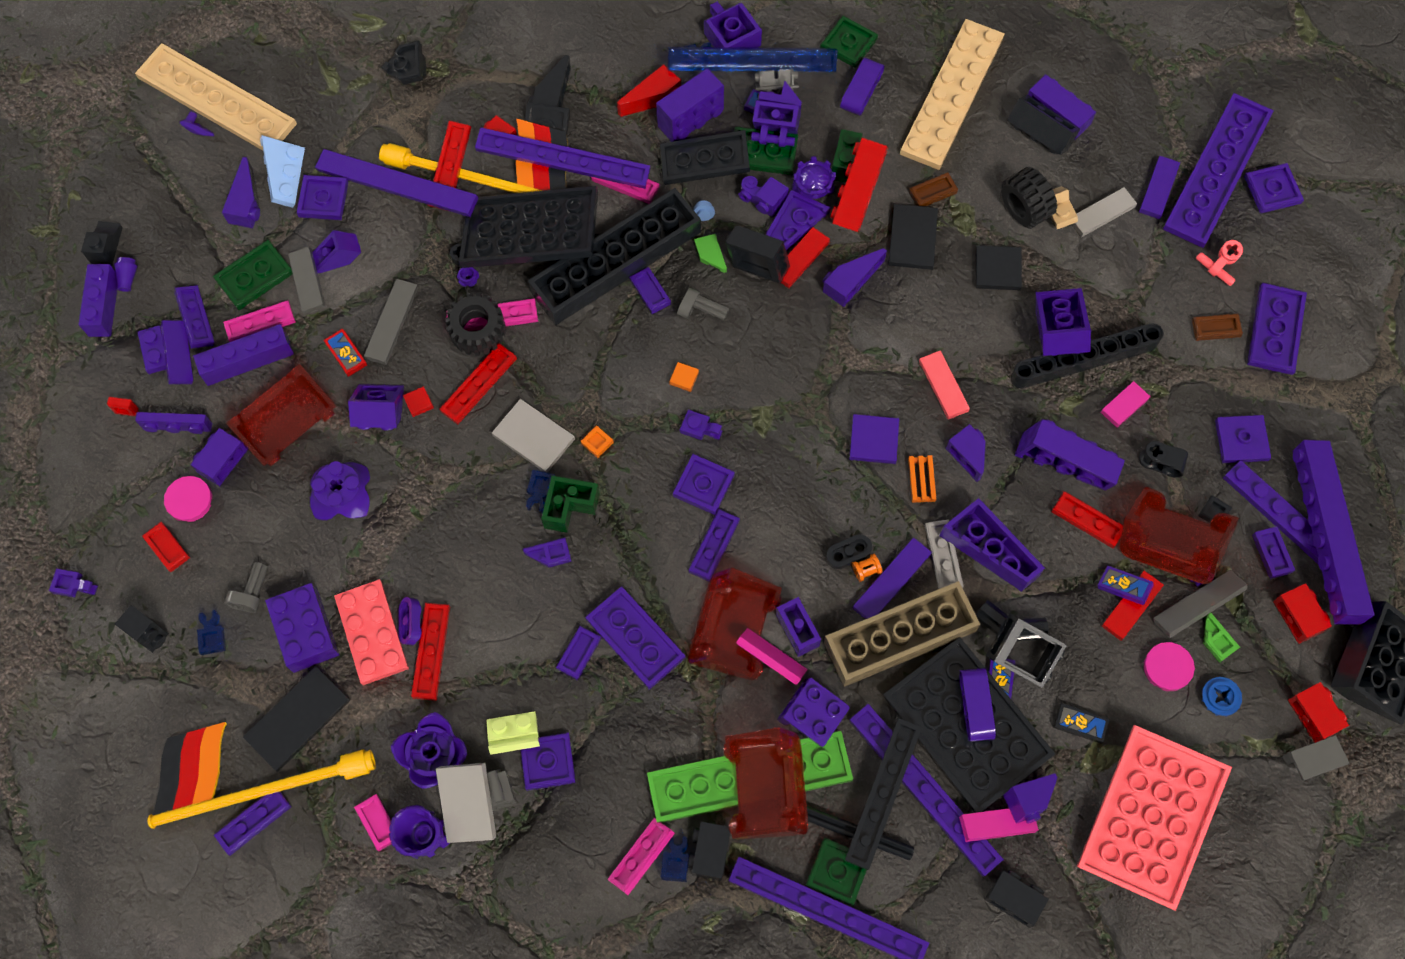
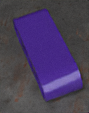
(862, 86)
(977, 704)

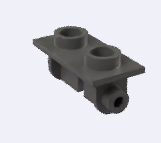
(768, 82)

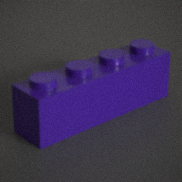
(243, 355)

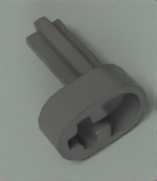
(693, 300)
(249, 599)

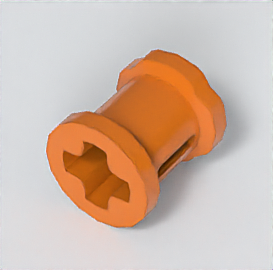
(872, 561)

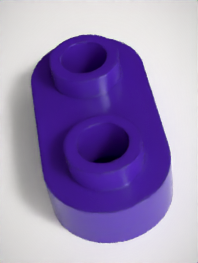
(409, 621)

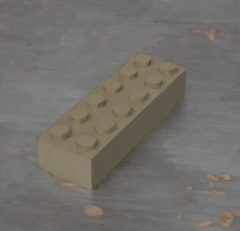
(901, 633)

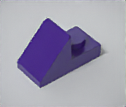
(787, 96)

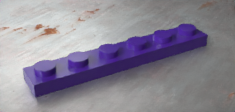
(1273, 507)

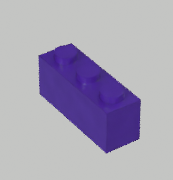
(1063, 102)
(98, 300)

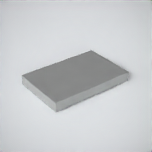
(533, 436)
(466, 803)

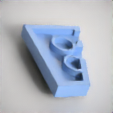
(283, 169)

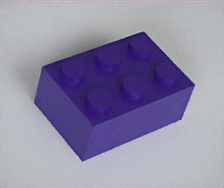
(690, 106)
(1063, 322)
(302, 627)

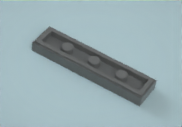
(391, 321)
(1200, 603)

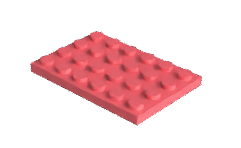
(1154, 817)

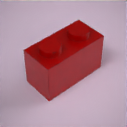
(1302, 613)
(1318, 712)

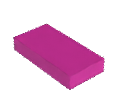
(1125, 404)
(375, 821)

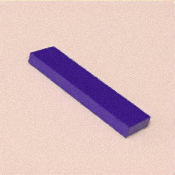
(892, 579)

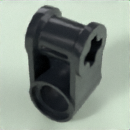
(1164, 459)

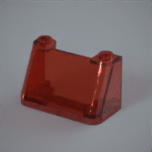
(281, 415)
(1175, 540)
(729, 608)
(768, 784)

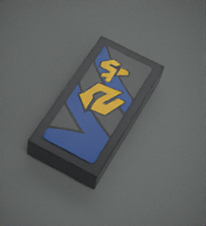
(1081, 723)

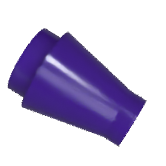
(125, 272)

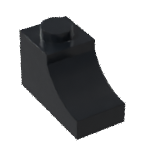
(102, 243)

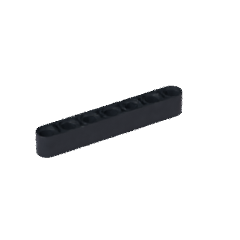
(1098, 355)

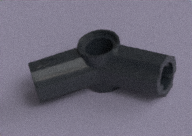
(994, 619)

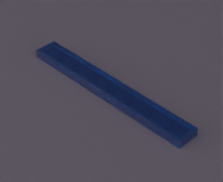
(751, 59)

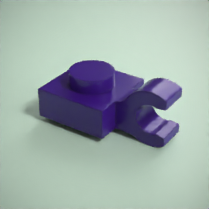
(697, 425)
(69, 582)

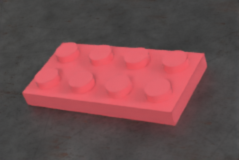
(371, 632)

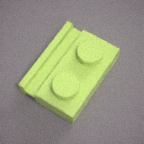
(512, 732)

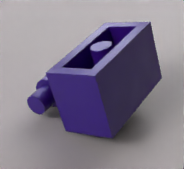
(777, 118)

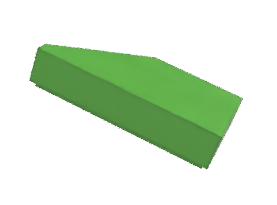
(710, 252)
(1218, 639)

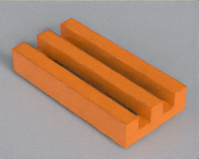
(921, 460)

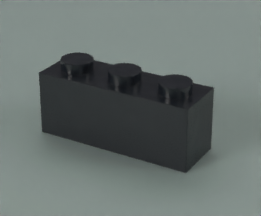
(1043, 125)

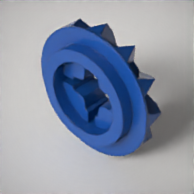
(1232, 698)

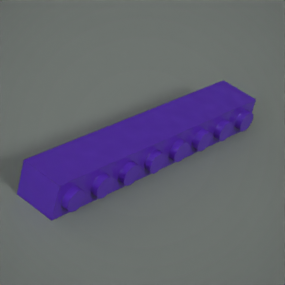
(1332, 533)

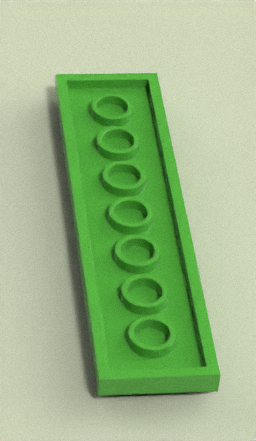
(713, 782)

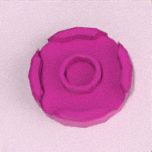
(188, 499)
(1169, 666)

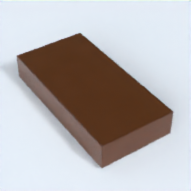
(933, 190)
(1217, 327)

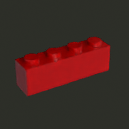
(860, 184)

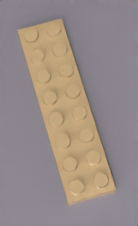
(952, 94)
(214, 97)

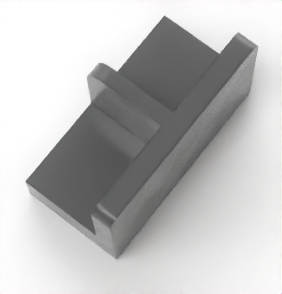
(1317, 758)

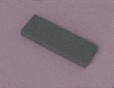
(306, 280)

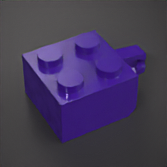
(732, 27)

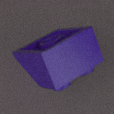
(376, 406)

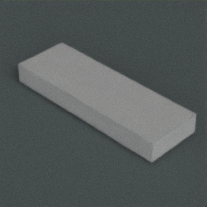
(1104, 211)
(943, 555)

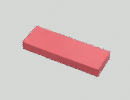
(944, 385)

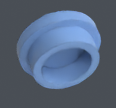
(704, 210)

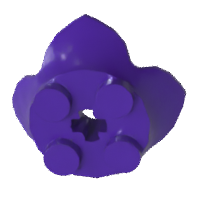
(350, 501)
(411, 750)

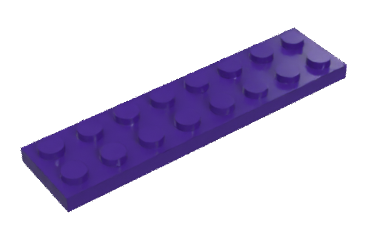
(1218, 170)

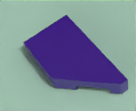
(550, 553)

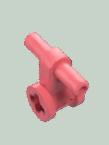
(1215, 268)

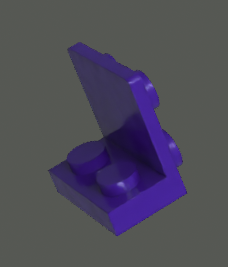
(814, 711)

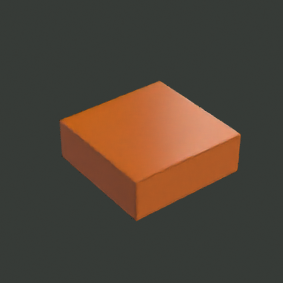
(684, 377)
(597, 441)

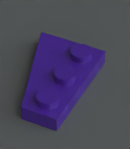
(796, 218)

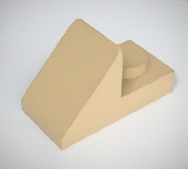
(1065, 212)

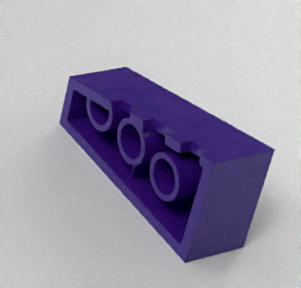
(1070, 454)
(992, 544)

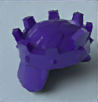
(814, 179)
(416, 832)

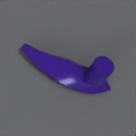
(193, 127)

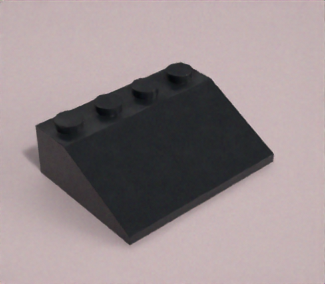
(1374, 664)

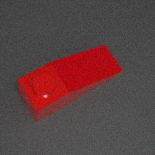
(649, 92)

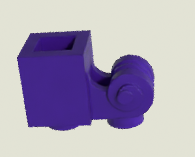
(766, 198)

